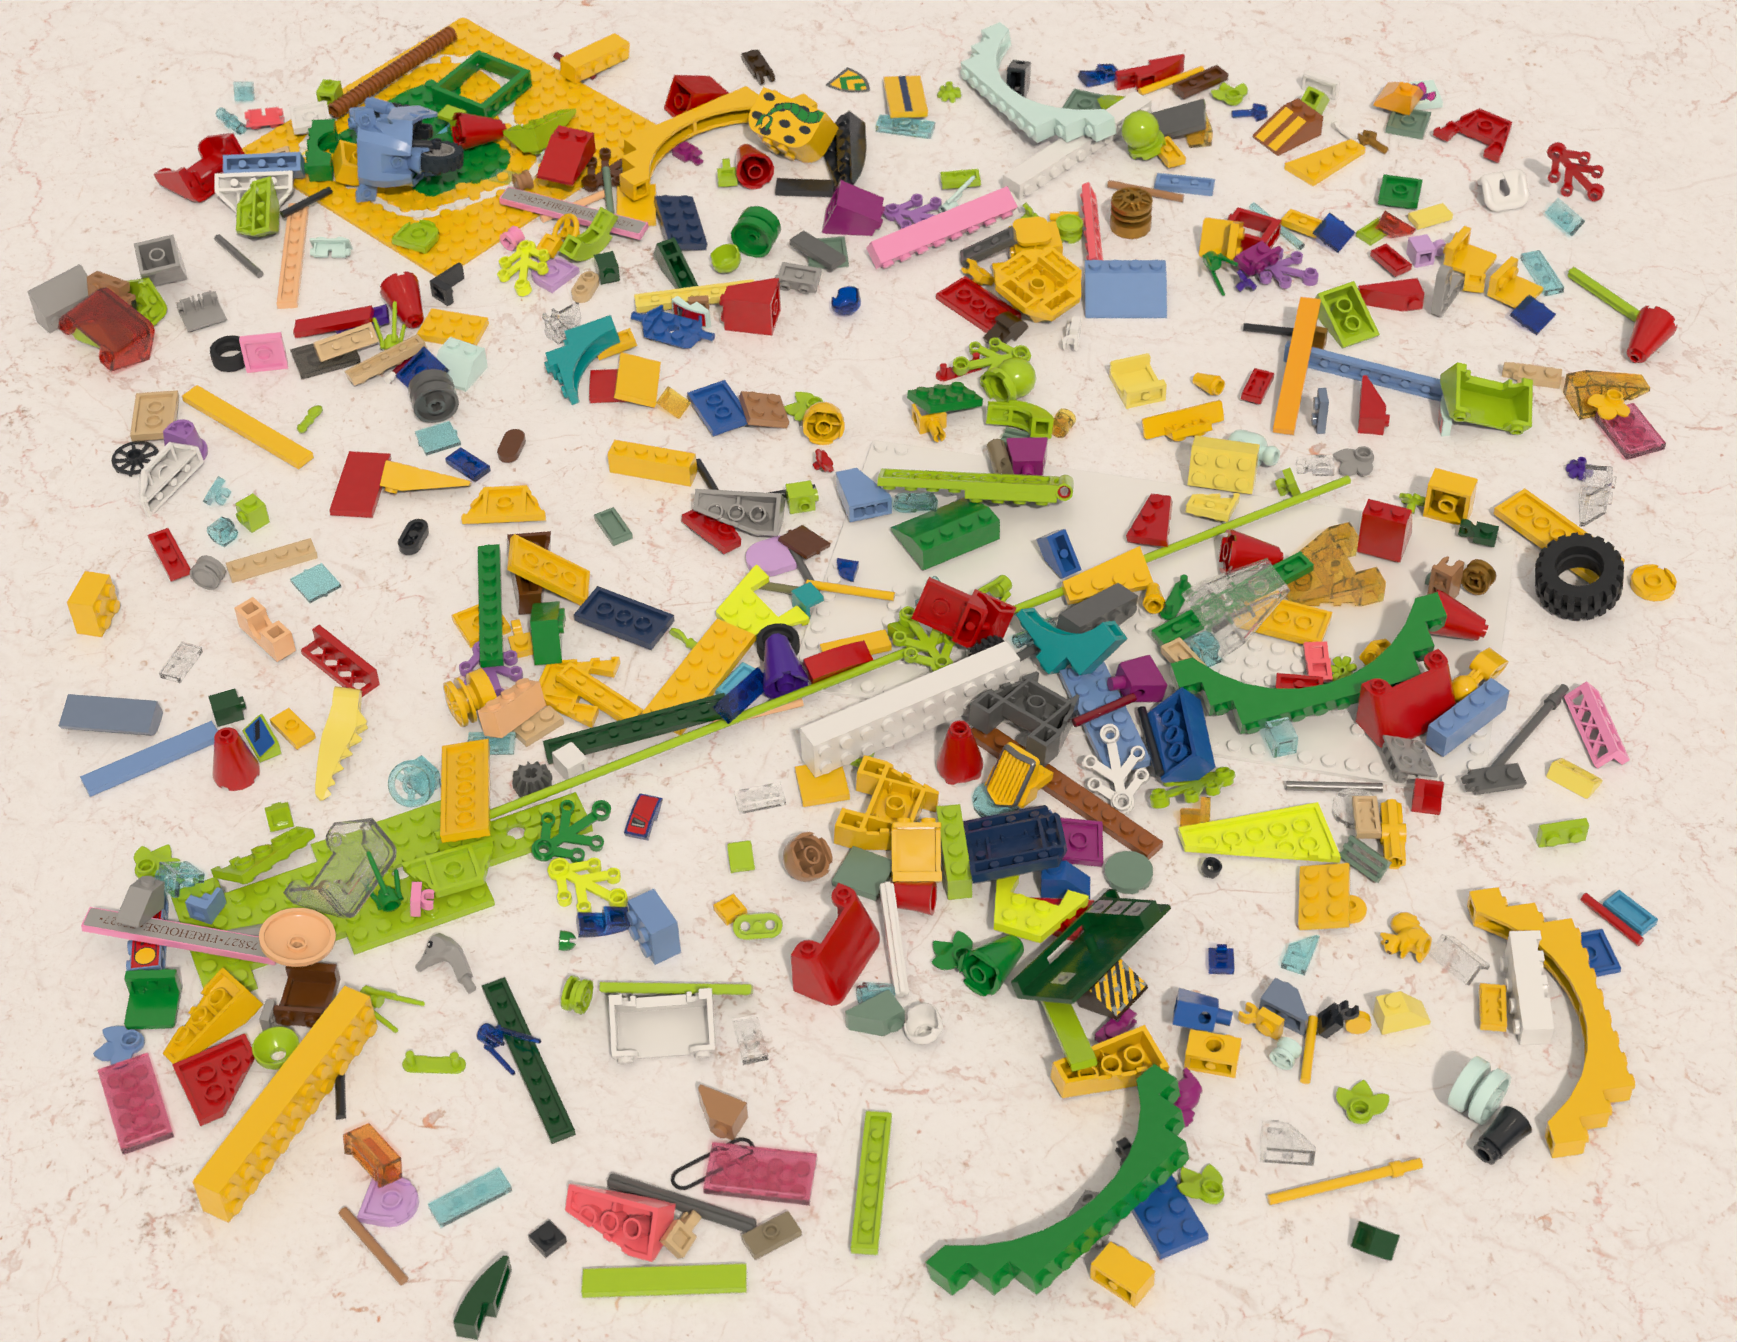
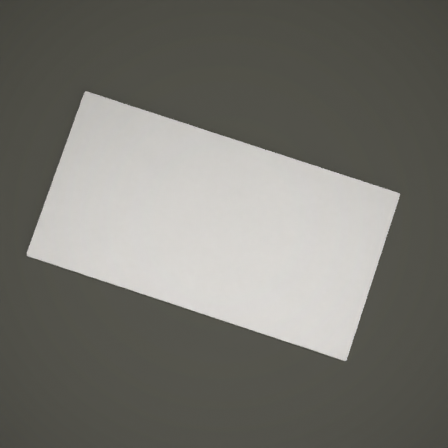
(1097, 527)

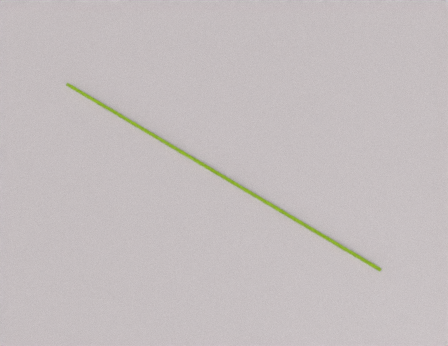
(879, 662)

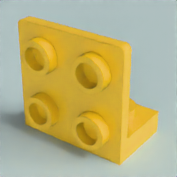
(1510, 288)

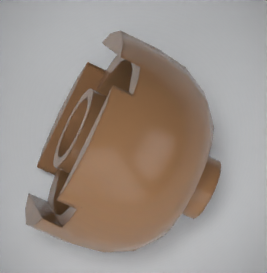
(807, 857)

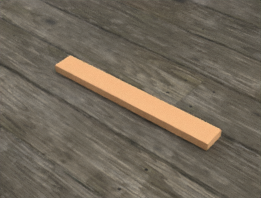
(292, 259)

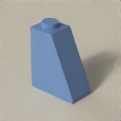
(861, 495)

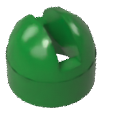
(564, 941)

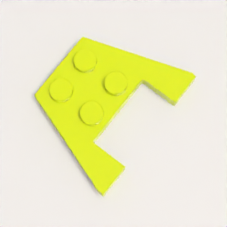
(749, 612)
(1031, 917)

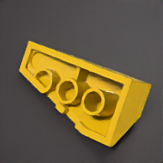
(406, 477)

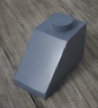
(1287, 1003)

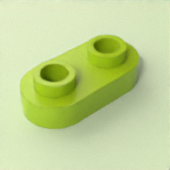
(757, 925)

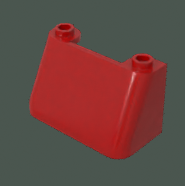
(198, 180)
(1409, 706)
(831, 967)

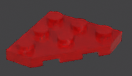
(215, 1077)

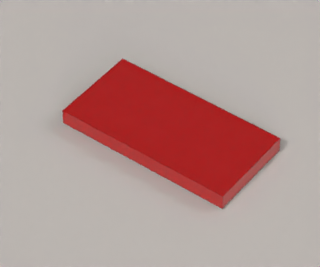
(974, 303)
(359, 485)

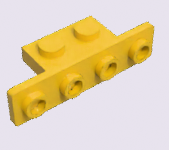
(1184, 422)

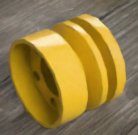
(466, 699)

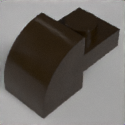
(1006, 328)

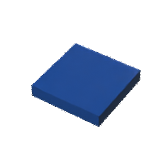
(1600, 953)

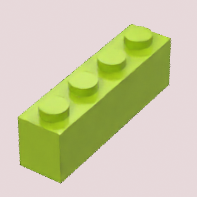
(954, 852)

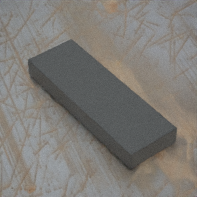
(989, 246)
(817, 250)

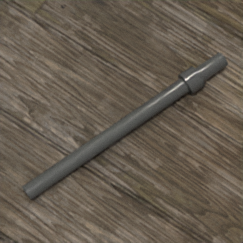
(1550, 703)

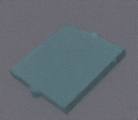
(437, 438)
(315, 583)

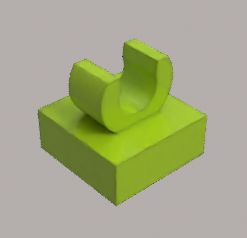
(1287, 484)
(279, 816)

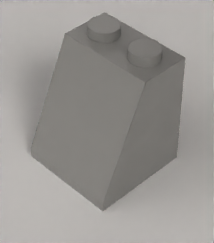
(160, 260)

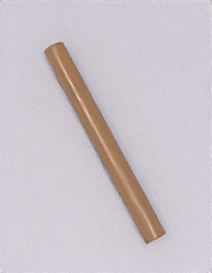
(1154, 192)
(373, 1246)

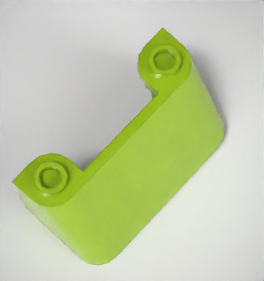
(148, 303)
(1487, 401)

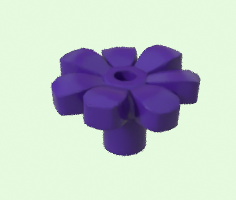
(1244, 281)
(1576, 468)

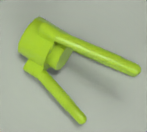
(391, 339)
(998, 587)
(378, 997)

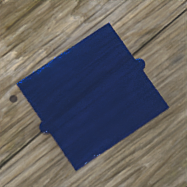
(1333, 232)
(1532, 314)

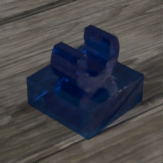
(1221, 960)

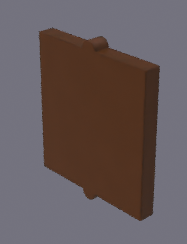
(804, 542)

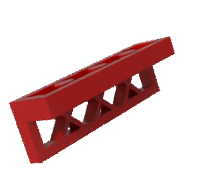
(346, 661)

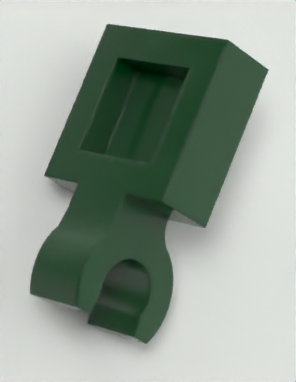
(1481, 533)

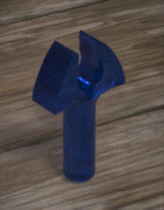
(1258, 112)

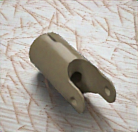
(999, 457)

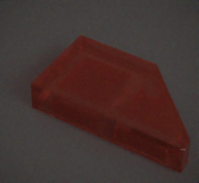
(1393, 226)

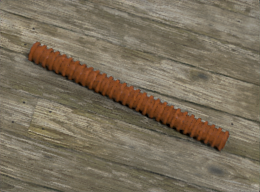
(392, 72)

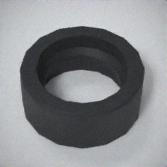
(223, 345)
(779, 628)

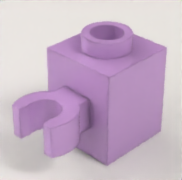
(1422, 250)

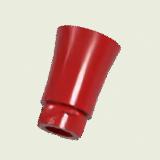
(916, 896)

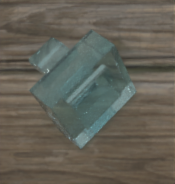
(243, 91)
(216, 491)

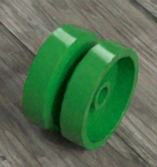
(756, 231)

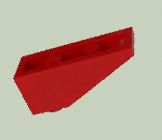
(1394, 295)
(1371, 410)

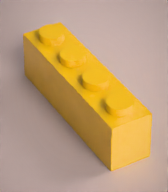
(594, 58)
(652, 463)

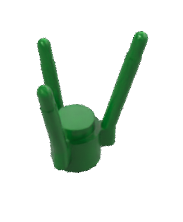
(1213, 262)
(388, 898)

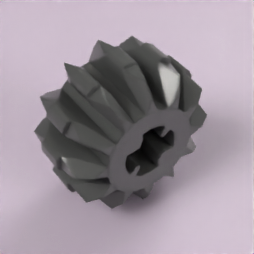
(531, 778)

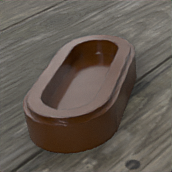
(511, 445)

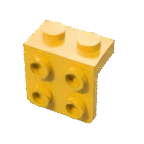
(1221, 237)
(1467, 257)

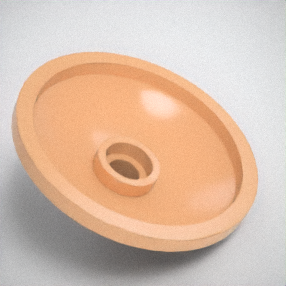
(297, 937)

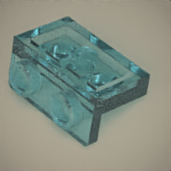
(178, 874)

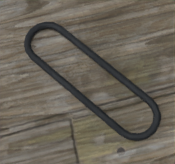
(698, 1160)

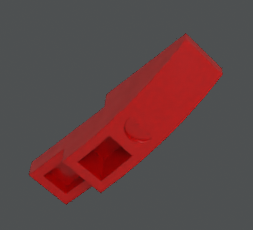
(1155, 71)

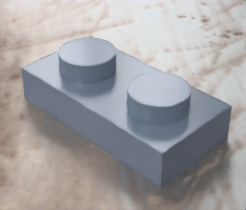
(1320, 405)

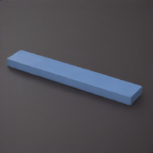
(149, 759)

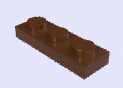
(1200, 81)

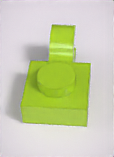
(727, 174)

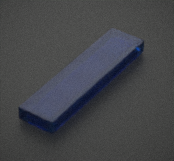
(741, 696)

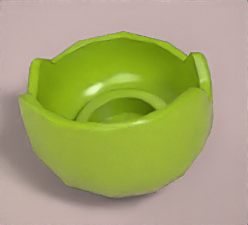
(726, 258)

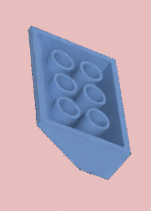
(1125, 289)

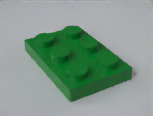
(944, 397)

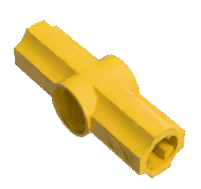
(1393, 833)

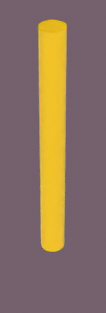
(1169, 81)
(853, 590)

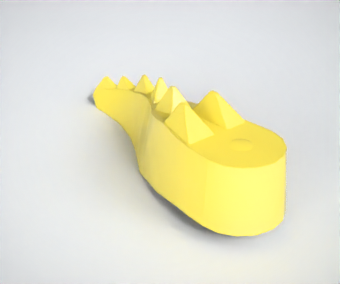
(338, 736)

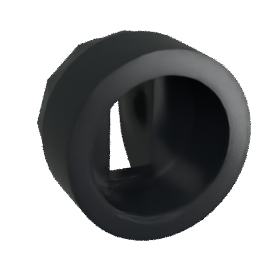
(1216, 867)

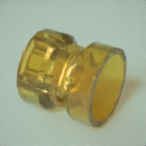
(1063, 422)

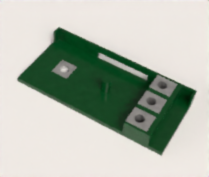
(1110, 930)

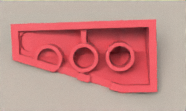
(624, 1218)

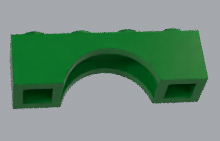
(322, 136)

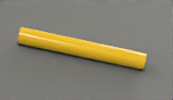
(1309, 1047)

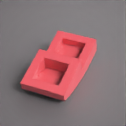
(1317, 660)

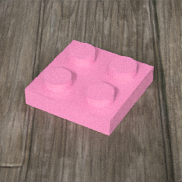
(263, 352)

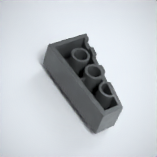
(1111, 604)

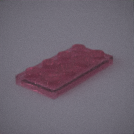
(135, 1103)
(760, 1173)

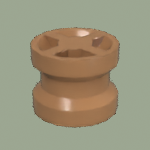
(523, 180)

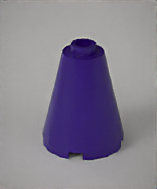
(781, 668)

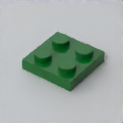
(1400, 191)

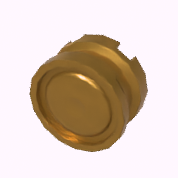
(1478, 577)

